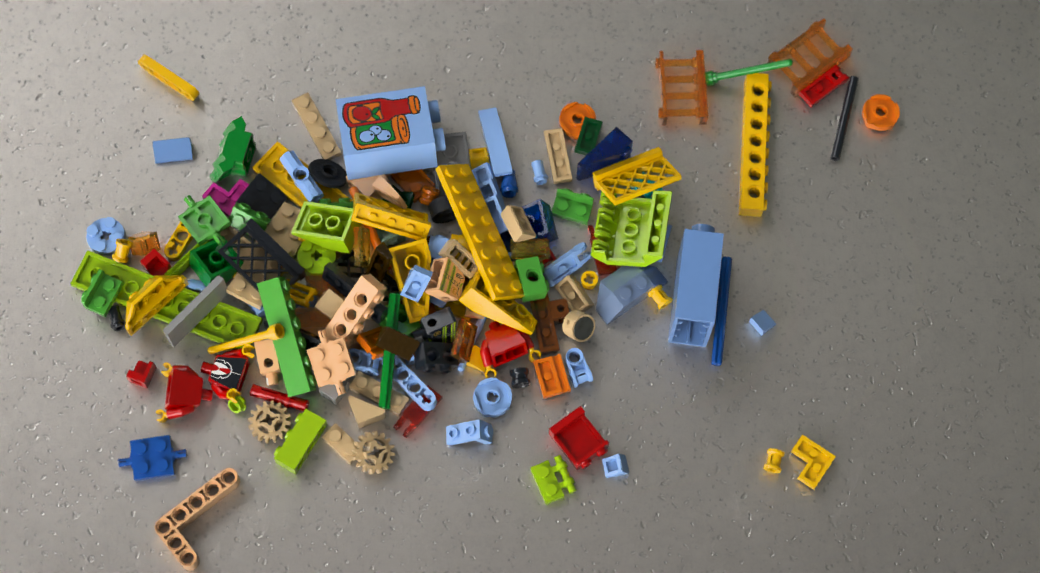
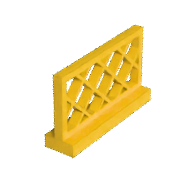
(632, 168)
(390, 217)

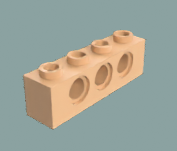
(374, 292)

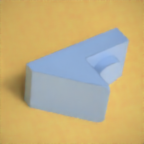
(416, 283)

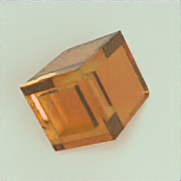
(144, 242)

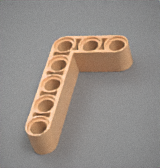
(192, 514)

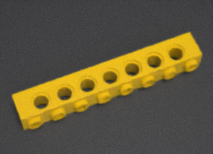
(748, 205)

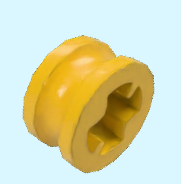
(592, 274)

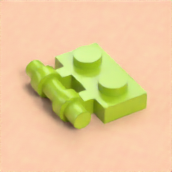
(547, 482)

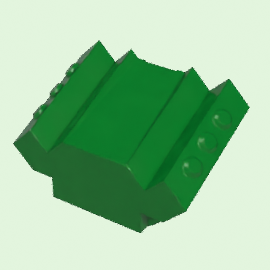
(235, 152)

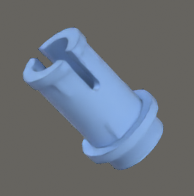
(539, 172)

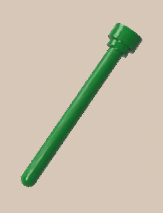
(714, 77)

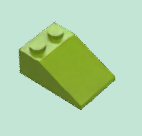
(326, 226)

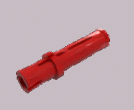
(269, 394)

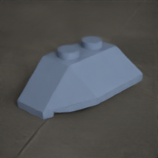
(626, 289)

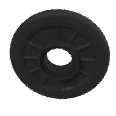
(317, 171)

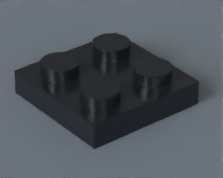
(263, 196)

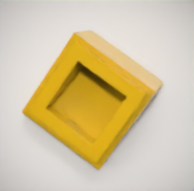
(478, 157)
(475, 359)

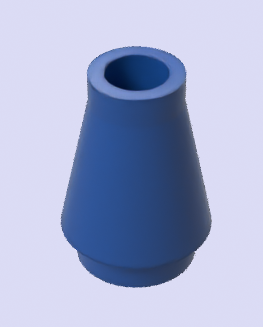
(509, 186)

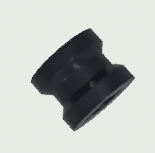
(520, 377)

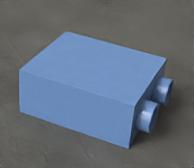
(696, 286)

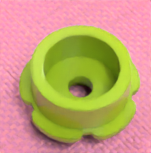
(239, 406)

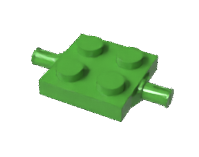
(204, 220)

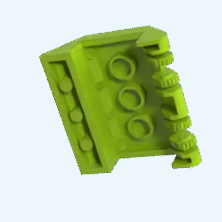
(632, 230)

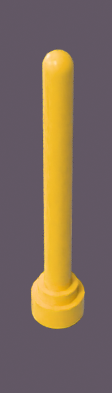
(274, 332)

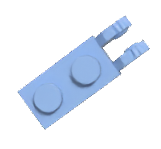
(566, 264)

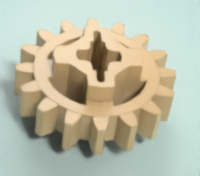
(262, 423)
(375, 460)

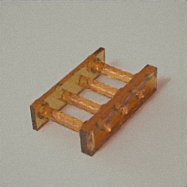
(840, 55)
(697, 79)

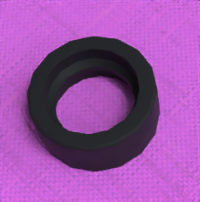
(441, 210)

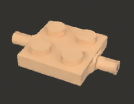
(331, 362)

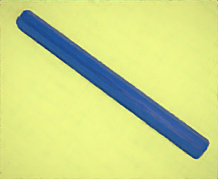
(721, 312)

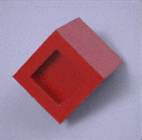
(155, 263)
(142, 373)

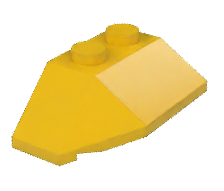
(151, 299)

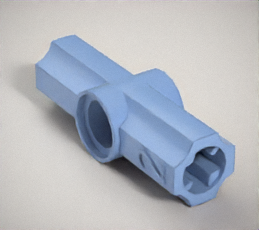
(295, 169)

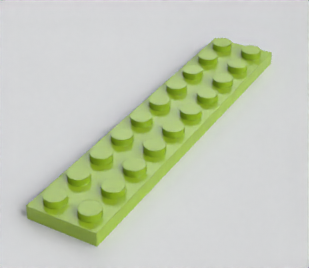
(219, 325)

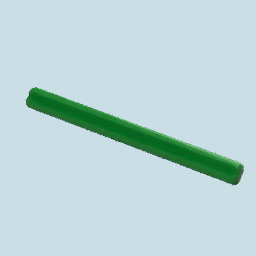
(389, 358)

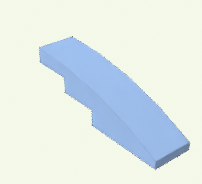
(495, 142)
(491, 194)

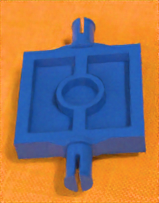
(152, 457)

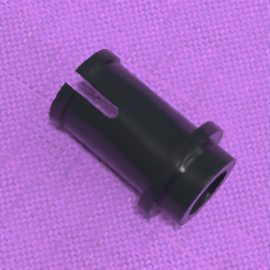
(117, 322)

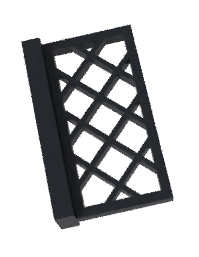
(270, 246)
(344, 284)

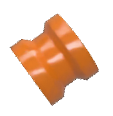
(428, 194)

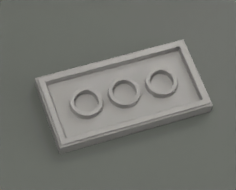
(455, 153)
(195, 311)

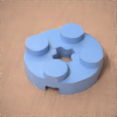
(100, 227)
(489, 408)

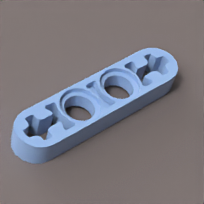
(411, 380)

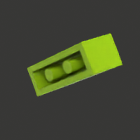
(300, 441)

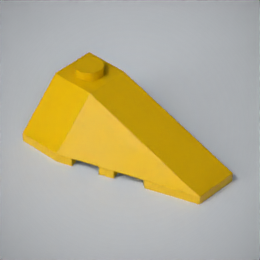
(404, 259)
(507, 312)

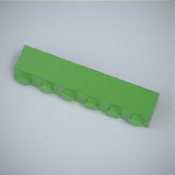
(290, 349)

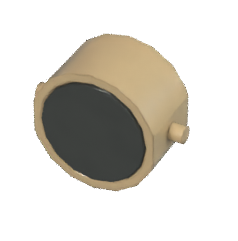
(578, 325)

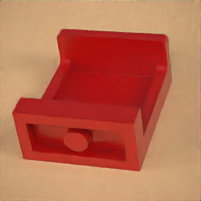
(578, 439)

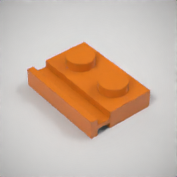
(412, 182)
(368, 340)
(551, 376)

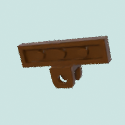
(548, 315)

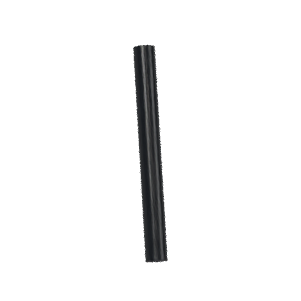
(844, 118)

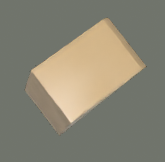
(365, 412)

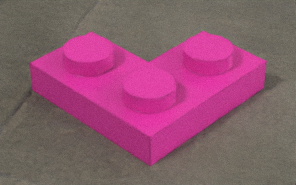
(224, 199)

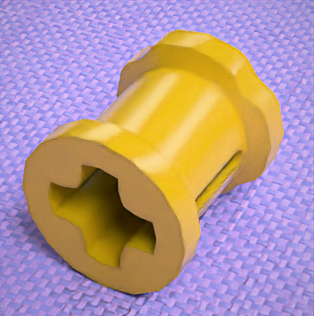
(122, 250)
(660, 297)
(773, 460)

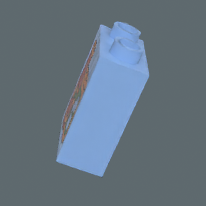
(389, 132)

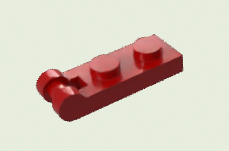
(823, 86)

